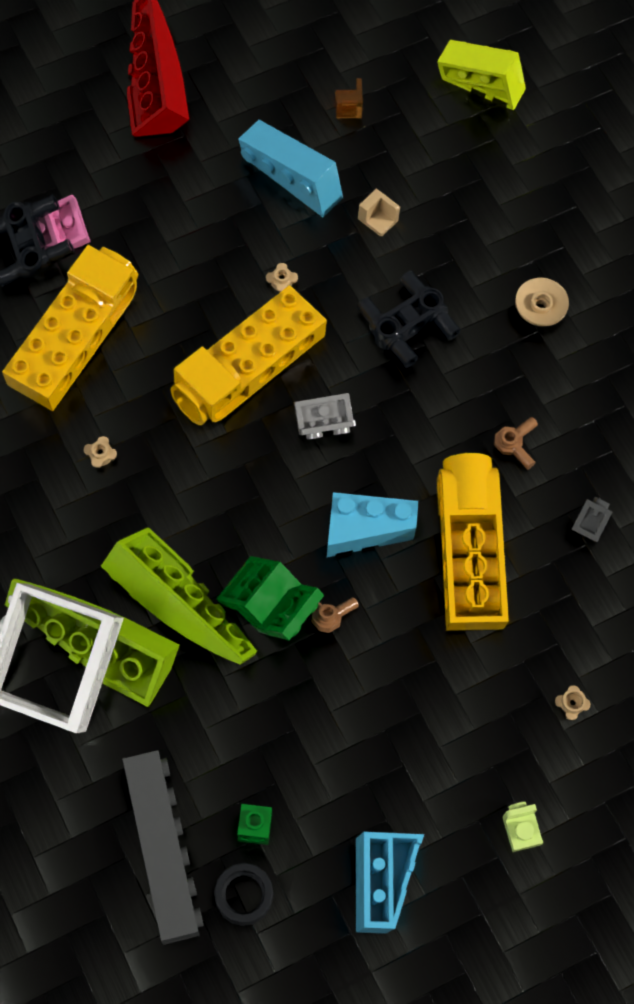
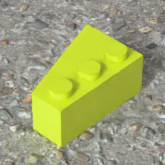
(485, 69)

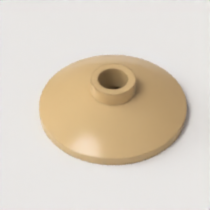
(543, 292)

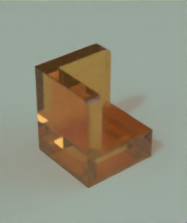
(349, 102)

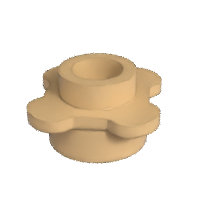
(280, 284)
(103, 459)
(576, 695)

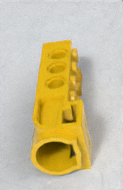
(73, 326)
(247, 358)
(472, 543)

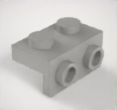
(324, 415)

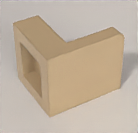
(378, 212)

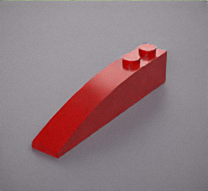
(157, 85)

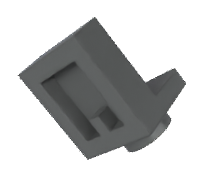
(593, 518)

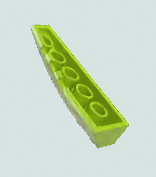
(165, 588)
(139, 655)

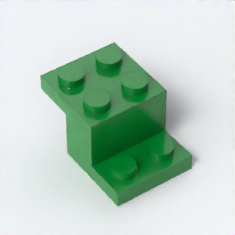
(270, 597)

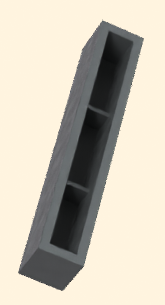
(161, 848)

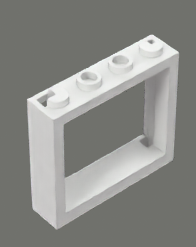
(95, 670)

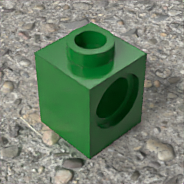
(254, 824)

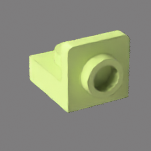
(522, 826)

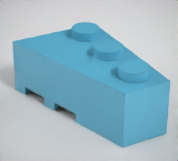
(369, 522)
(382, 877)

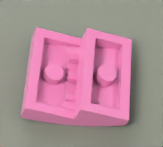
(65, 224)

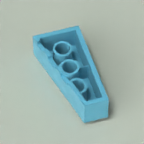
(293, 166)

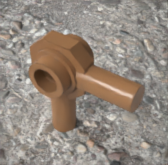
(510, 441)
(328, 617)

